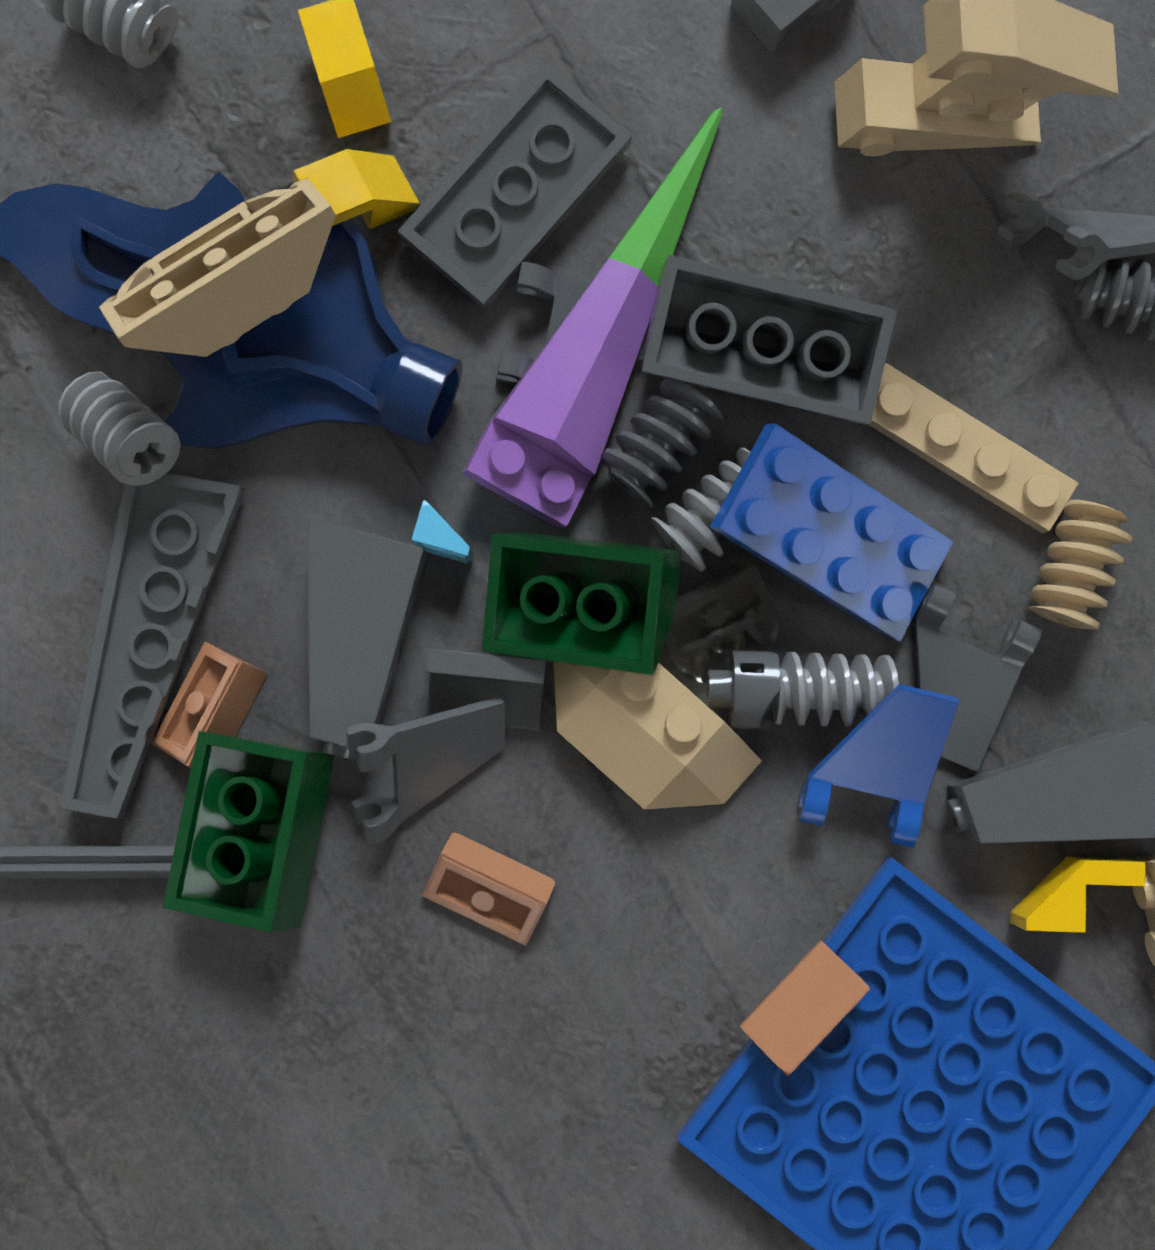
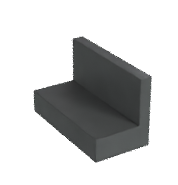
(472, 677)

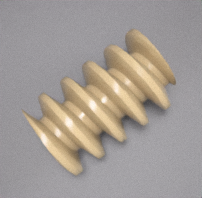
(1080, 564)

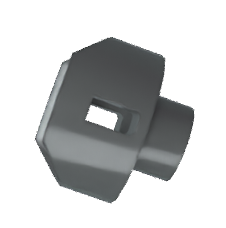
(744, 690)

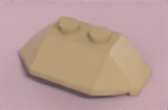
(225, 275)
(650, 736)

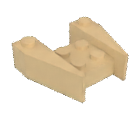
(977, 79)

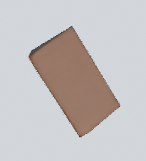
(210, 700)
(489, 888)
(804, 1007)

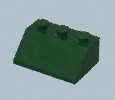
(580, 600)
(248, 832)

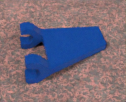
(888, 756)

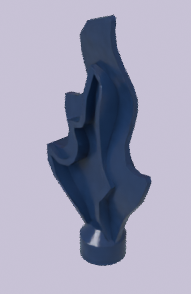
(314, 363)

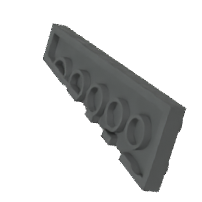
(151, 598)

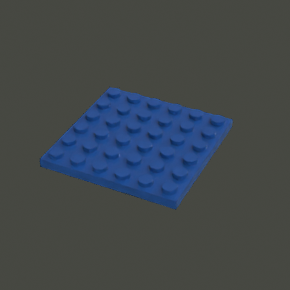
(945, 1103)

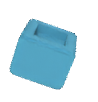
(438, 537)

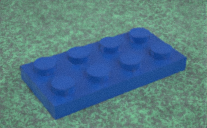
(831, 532)

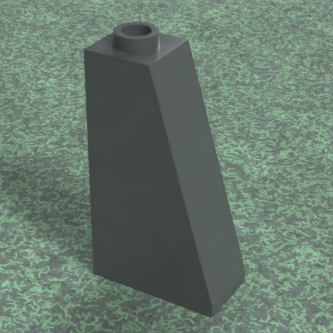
(357, 625)
(1066, 794)

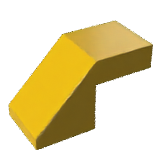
(344, 66)
(362, 185)
(1060, 897)

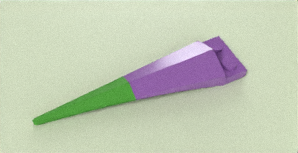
(561, 411)

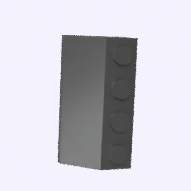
(768, 340)

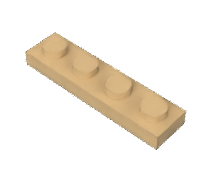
(970, 451)

